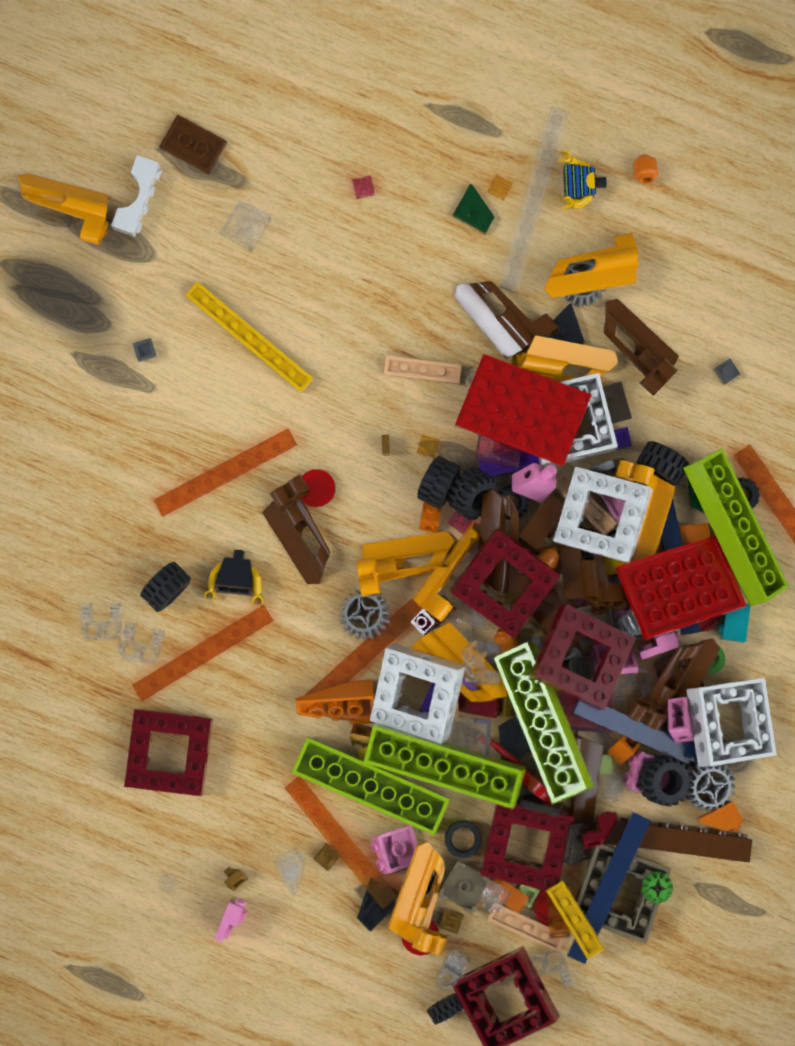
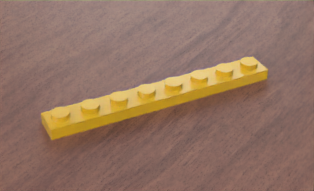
(249, 337)

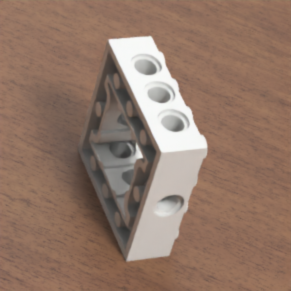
(599, 419)
(630, 524)
(448, 679)
(755, 720)

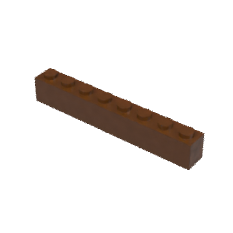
(689, 842)

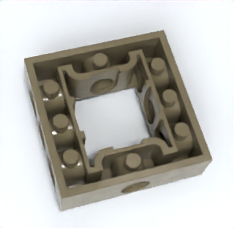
(640, 923)

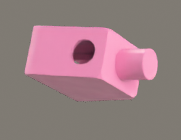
(535, 481)
(680, 726)

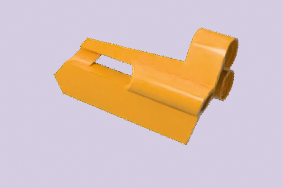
(613, 268)
(551, 356)
(428, 595)
(448, 644)

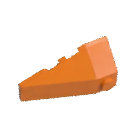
(346, 701)

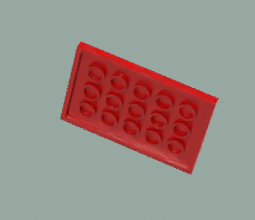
(523, 410)
(680, 587)

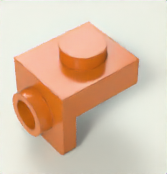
(430, 518)

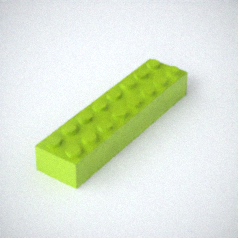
(736, 527)
(544, 725)
(445, 765)
(370, 786)

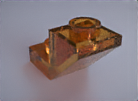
(557, 925)

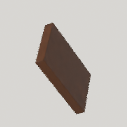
(193, 144)

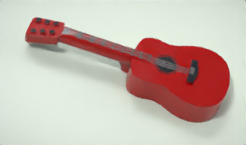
(531, 779)

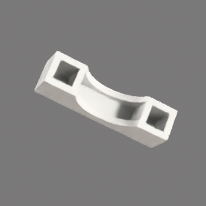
(128, 219)

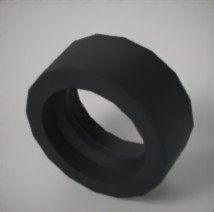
(448, 839)

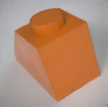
(623, 748)
(723, 818)

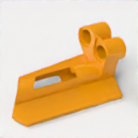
(69, 200)
(657, 508)
(385, 559)
(412, 912)

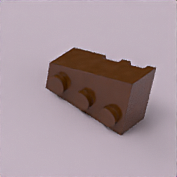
(541, 525)
(545, 614)

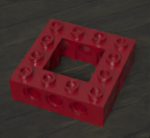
(500, 546)
(548, 663)
(199, 734)
(510, 870)
(490, 1030)

